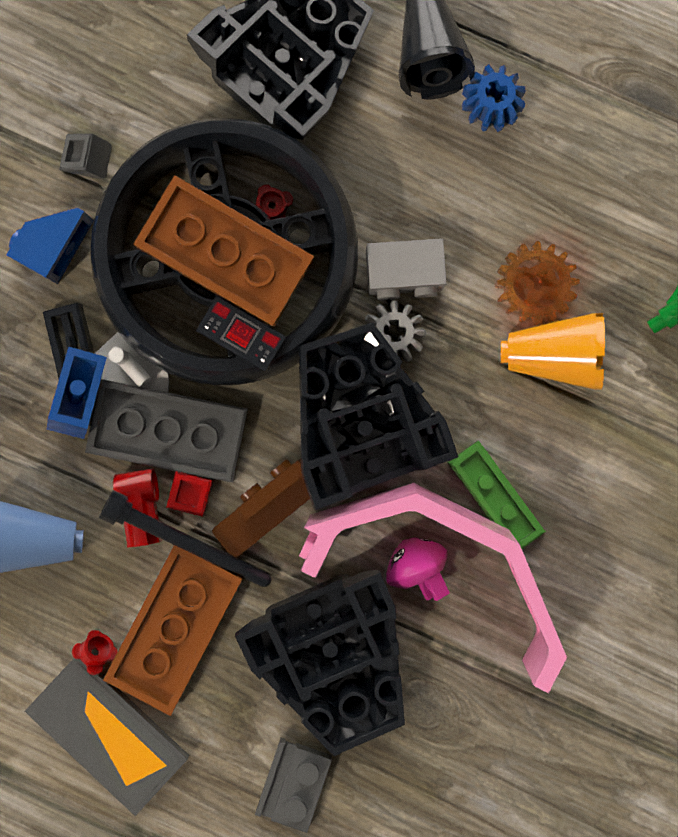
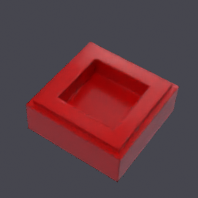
(190, 493)

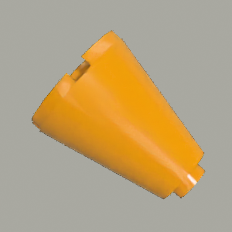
(560, 351)

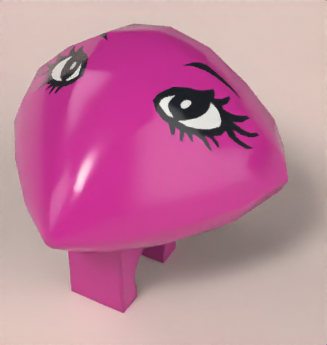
(418, 563)

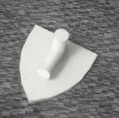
(128, 367)

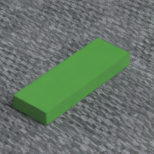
(495, 493)

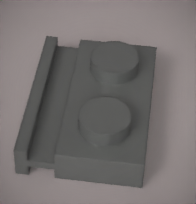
(293, 785)

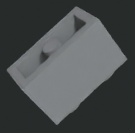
(406, 268)

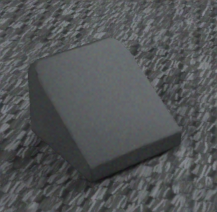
(85, 155)

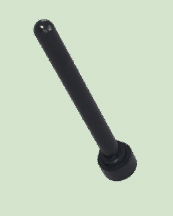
(120, 510)

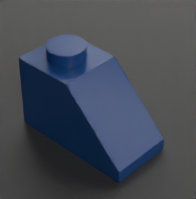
(50, 242)
(76, 393)

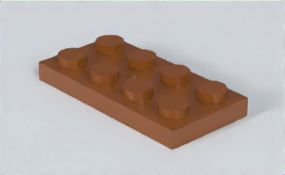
(224, 251)
(172, 630)

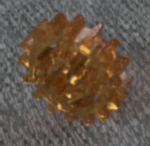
(522, 279)

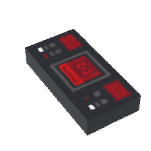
(241, 334)

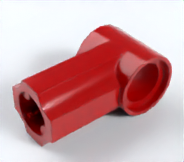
(142, 491)

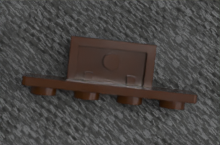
(263, 509)

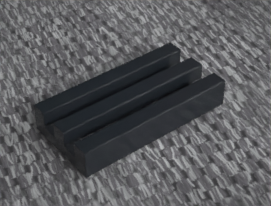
(54, 334)

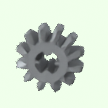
(403, 324)

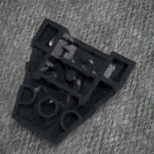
(282, 56)
(362, 417)
(332, 658)

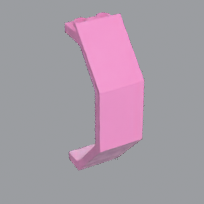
(544, 655)

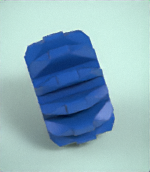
(502, 89)

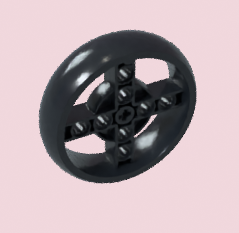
(202, 148)

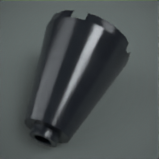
(432, 51)

